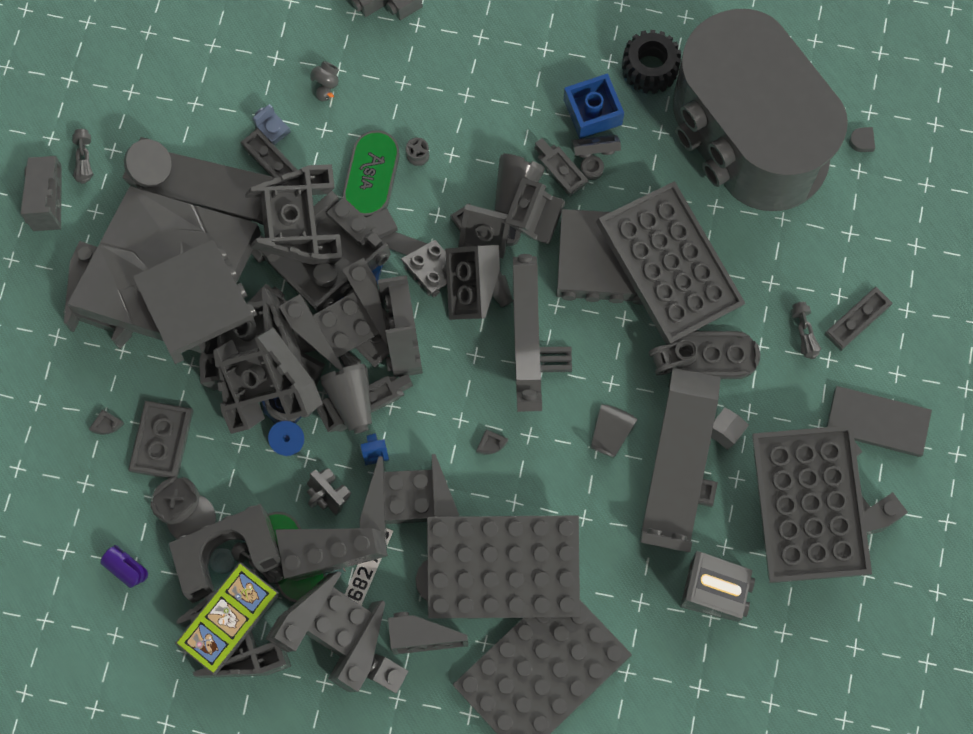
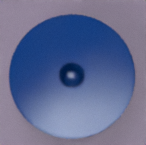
(286, 438)

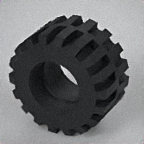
(651, 45)

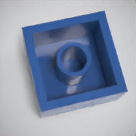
(593, 106)

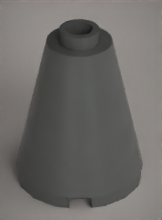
(510, 173)
(350, 396)

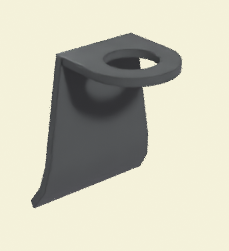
(611, 430)

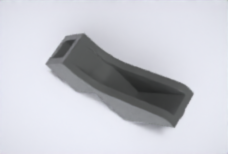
(401, 8)

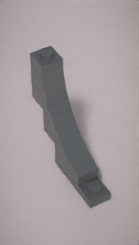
(526, 333)

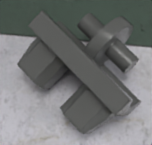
(323, 493)

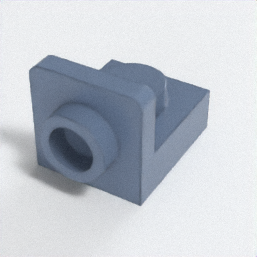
(270, 124)

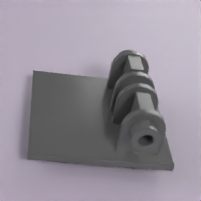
(428, 267)

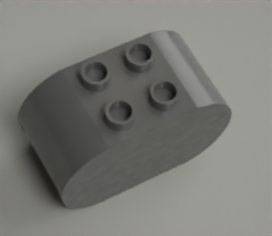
(756, 110)

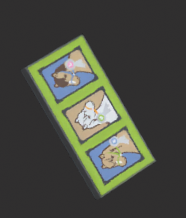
(227, 618)

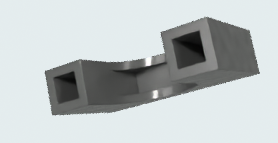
(193, 551)

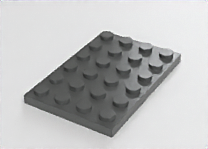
(670, 262)
(811, 504)
(503, 566)
(541, 672)

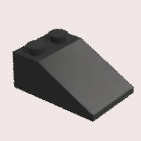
(471, 280)
(416, 634)

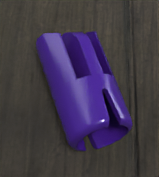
(123, 566)

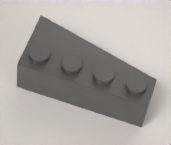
(321, 551)

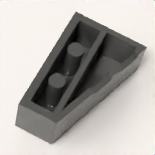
(42, 193)

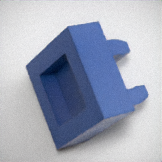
(374, 449)

